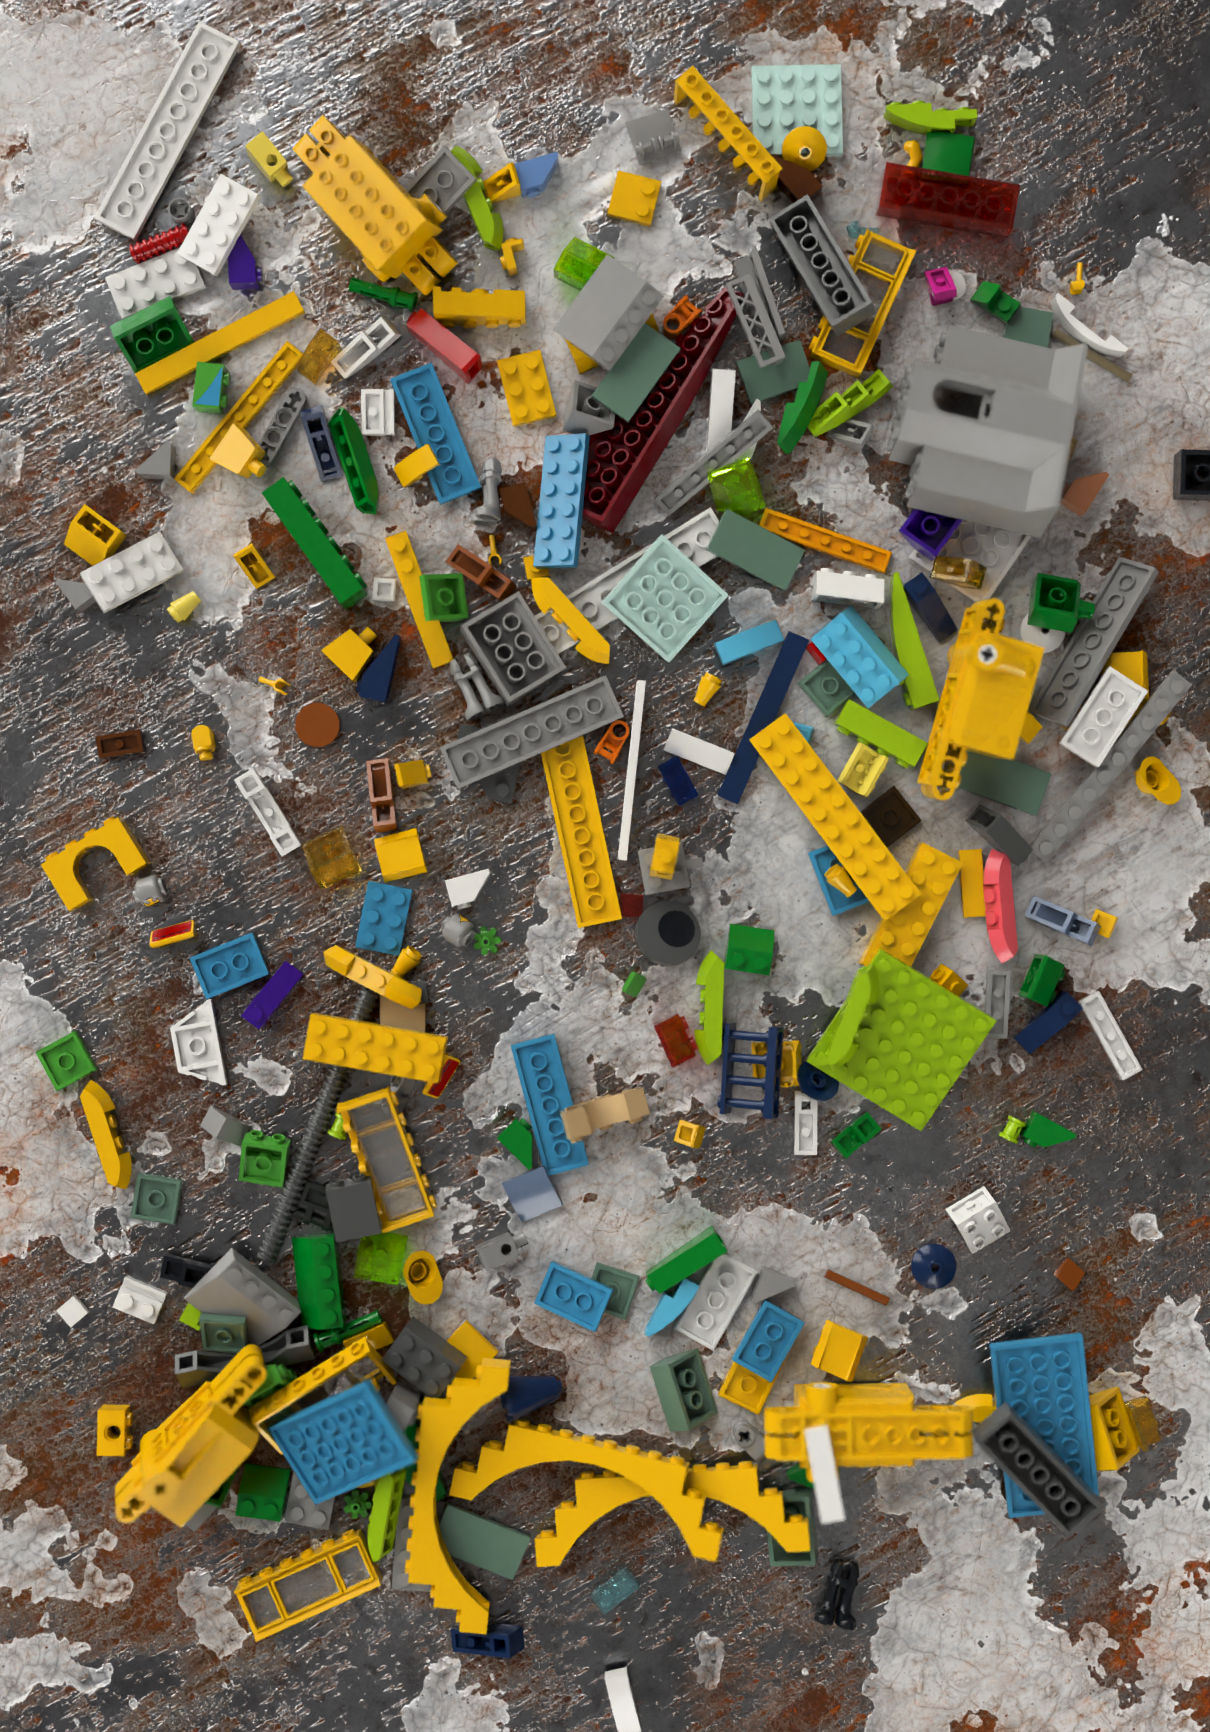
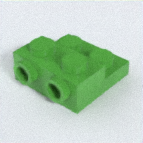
(444, 597)
(264, 1158)
(276, 1378)

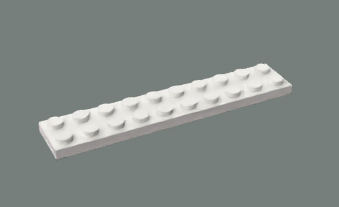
(167, 131)
(690, 538)

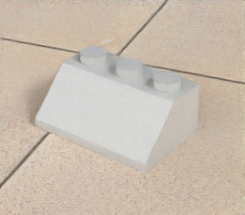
(848, 589)

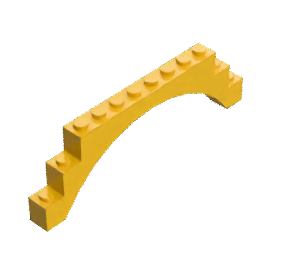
(658, 1475)
(729, 1484)
(429, 1556)

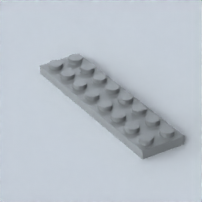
(1093, 642)
(531, 732)

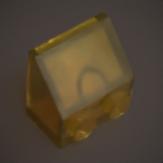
(331, 857)

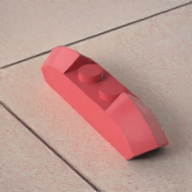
(1000, 906)

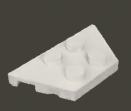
(199, 1045)

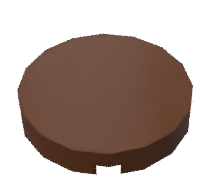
(317, 725)

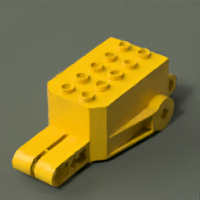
(194, 1446)

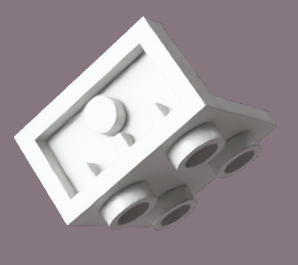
(978, 1219)

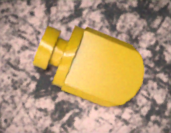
(203, 742)

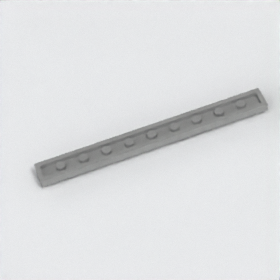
(1118, 757)

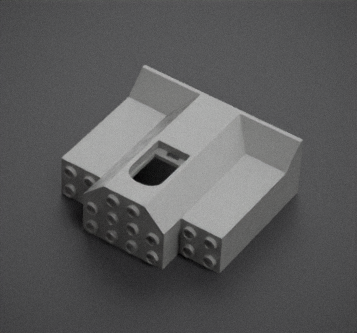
(1002, 466)

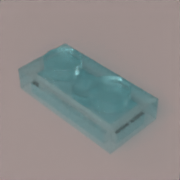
(615, 1590)

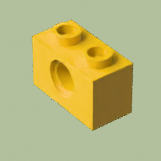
(107, 1442)

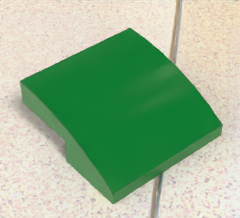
(948, 152)

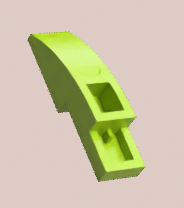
(921, 119)

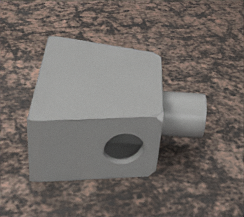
(490, 1250)

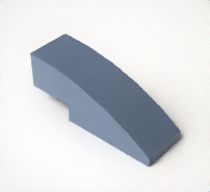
(1062, 920)

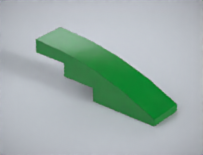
(799, 414)

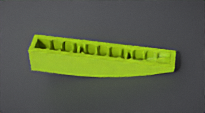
(908, 650)

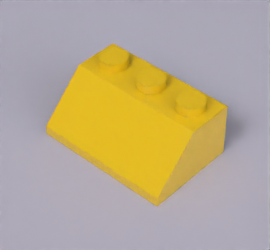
(1111, 1430)

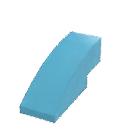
(748, 642)
(671, 1305)

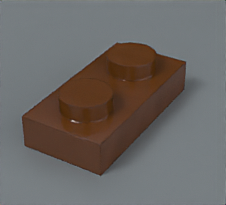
(120, 744)

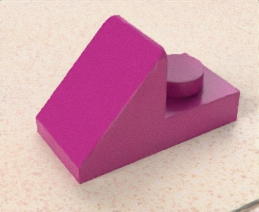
(940, 286)

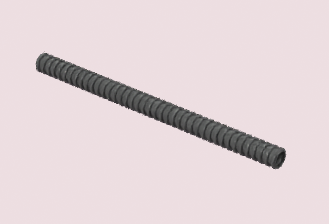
(311, 1143)

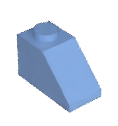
(536, 174)

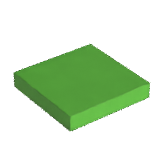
(66, 1060)

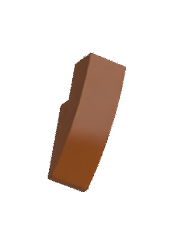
(480, 573)
(381, 795)

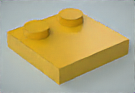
(634, 198)

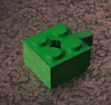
(1057, 603)

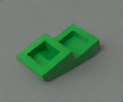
(855, 1135)

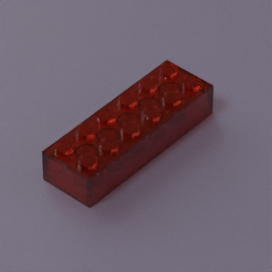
(947, 200)

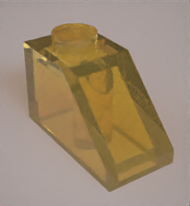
(318, 356)
(958, 572)

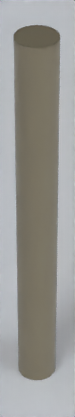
(1093, 356)

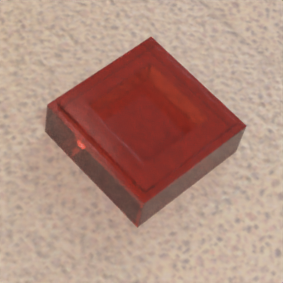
(631, 905)

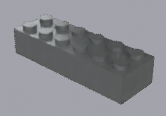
(822, 265)
(1037, 1469)

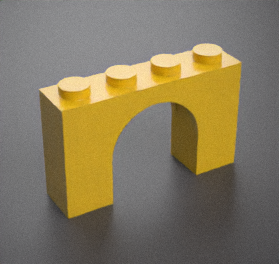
(64, 866)

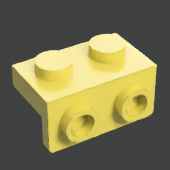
(862, 770)

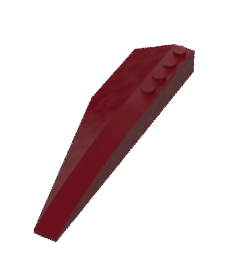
(627, 453)

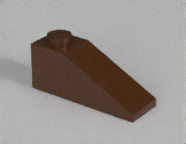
(797, 181)

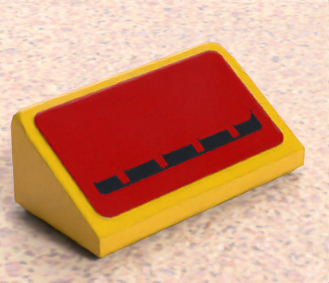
(173, 934)
(435, 1089)

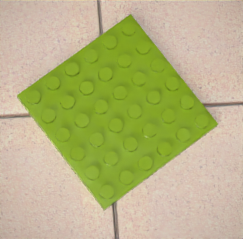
(908, 1043)

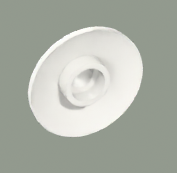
(1034, 635)

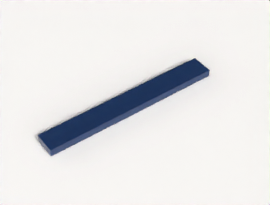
(763, 715)

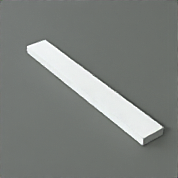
(631, 770)

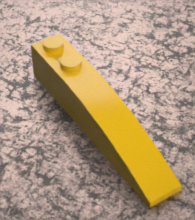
(409, 572)

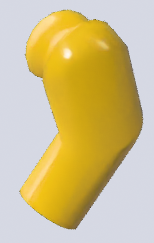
(914, 150)

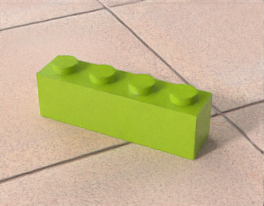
(880, 734)

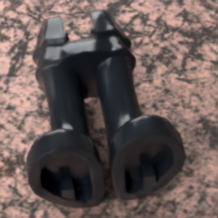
(843, 1617)

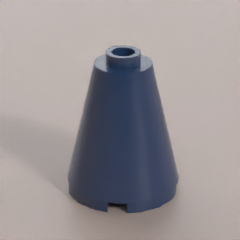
(529, 1394)

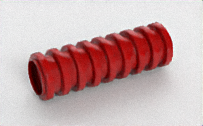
(158, 244)

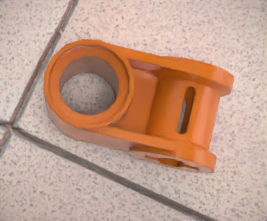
(682, 315)
(612, 742)

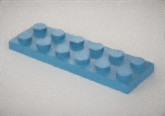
(434, 424)
(561, 501)
(545, 1096)

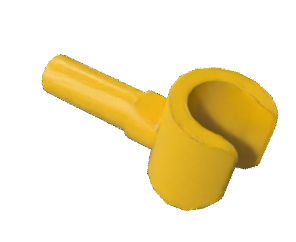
(1077, 286)
(493, 550)
(277, 685)

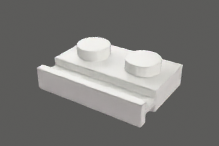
(378, 412)
(140, 1299)

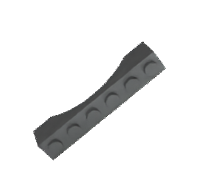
(288, 1348)

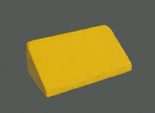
(377, 1336)

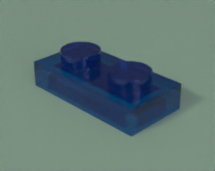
(678, 780)

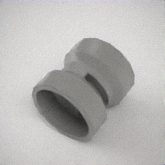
(177, 208)

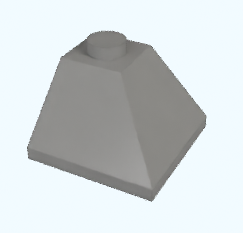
(584, 413)

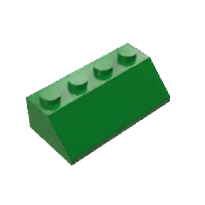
(319, 1281)

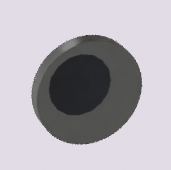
(667, 933)

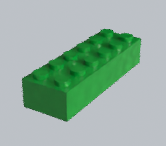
(312, 539)

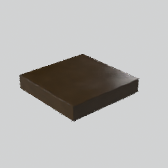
(890, 816)

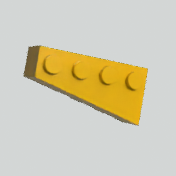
(479, 307)

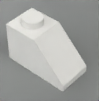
(466, 888)

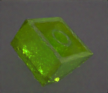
(381, 1258)

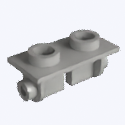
(400, 1085)

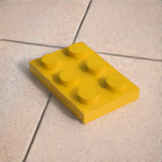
(526, 388)

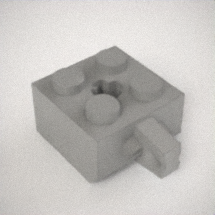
(680, 877)

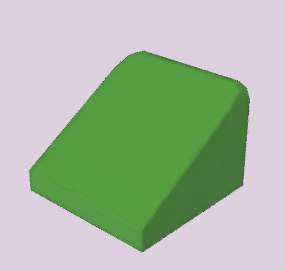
(633, 984)

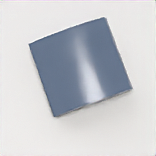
(532, 1193)

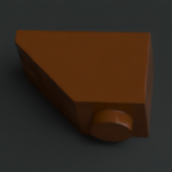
(517, 504)

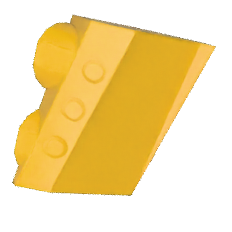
(1132, 665)
(400, 855)
(790, 1062)
(838, 1350)

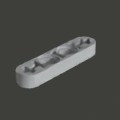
(283, 429)

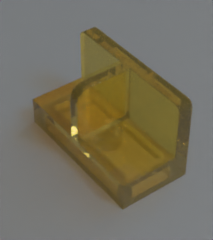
(1142, 1422)

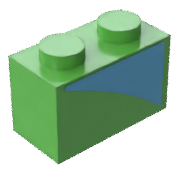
(211, 388)

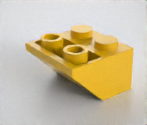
(93, 536)

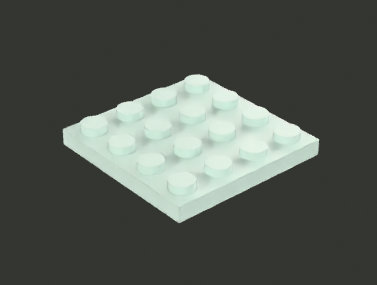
(794, 98)
(664, 598)

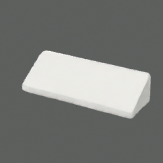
(699, 751)

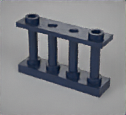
(772, 1061)

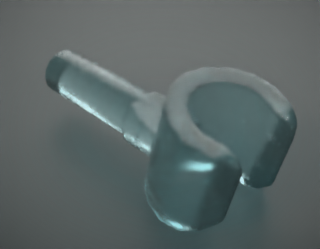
(854, 229)

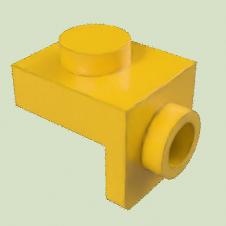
(507, 260)
(948, 979)

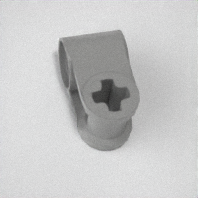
(752, 1443)

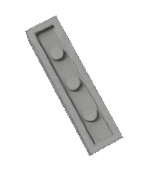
(753, 265)
(760, 319)

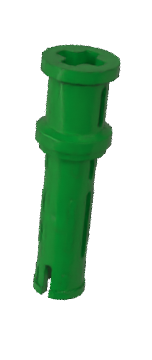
(393, 296)
(337, 1337)

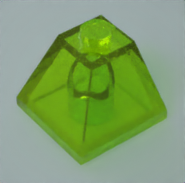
(736, 488)

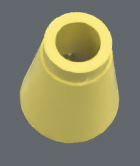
(182, 607)

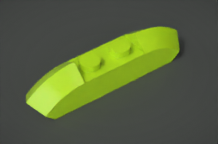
(487, 223)
(863, 990)
(710, 1037)
(385, 1513)

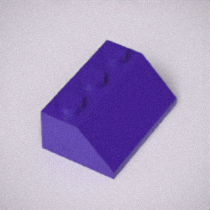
(928, 531)

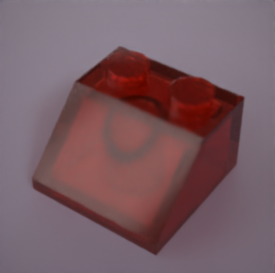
(675, 1039)

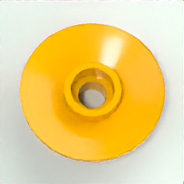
(802, 138)

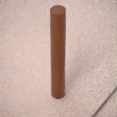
(852, 1285)

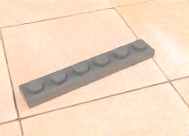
(720, 455)

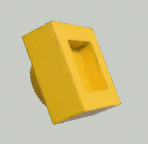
(531, 571)
(1106, 921)

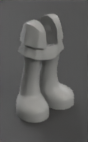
(490, 512)
(490, 700)

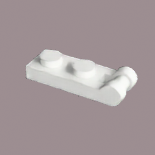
(805, 1125)

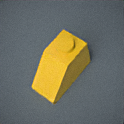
(412, 773)

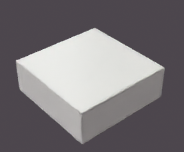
(384, 589)
(72, 1310)

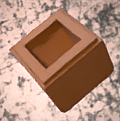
(1069, 1274)

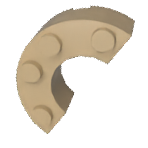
(603, 1113)

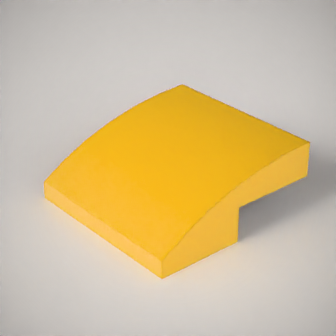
(474, 1346)

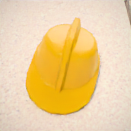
(1157, 780)
(423, 1277)

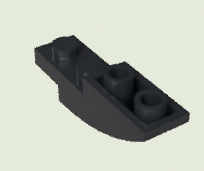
(184, 1270)

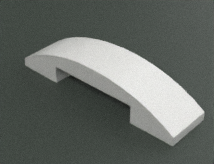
(1081, 333)
(268, 811)

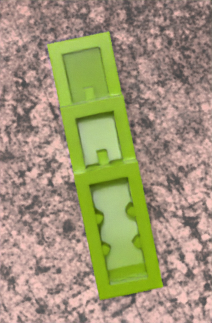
(843, 407)

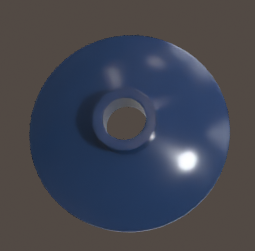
(826, 1085)
(923, 1261)

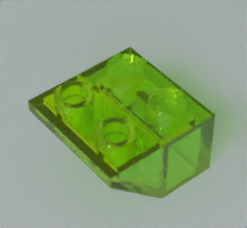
(578, 263)

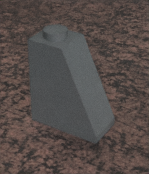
(999, 834)

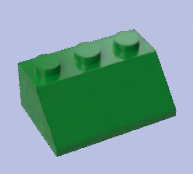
(152, 334)

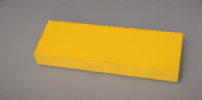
(972, 883)

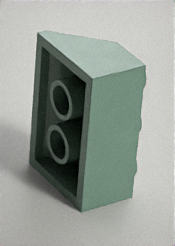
(683, 1390)
(796, 1502)

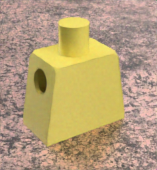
(263, 153)

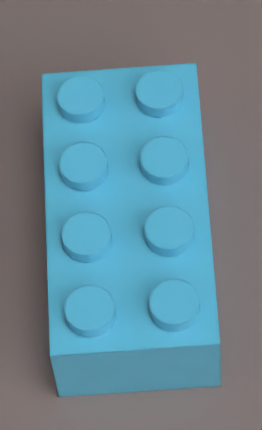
(859, 656)

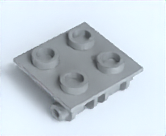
(653, 136)

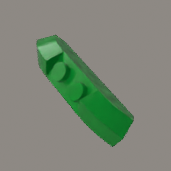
(355, 461)

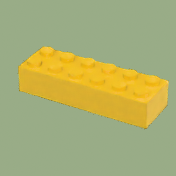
(907, 929)
(375, 1047)

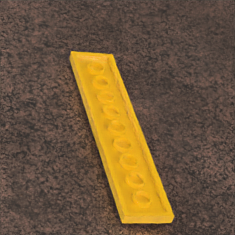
(835, 817)
(581, 833)

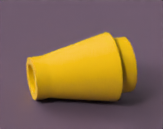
(707, 688)
(840, 880)
(406, 961)

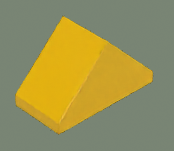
(502, 184)
(254, 566)

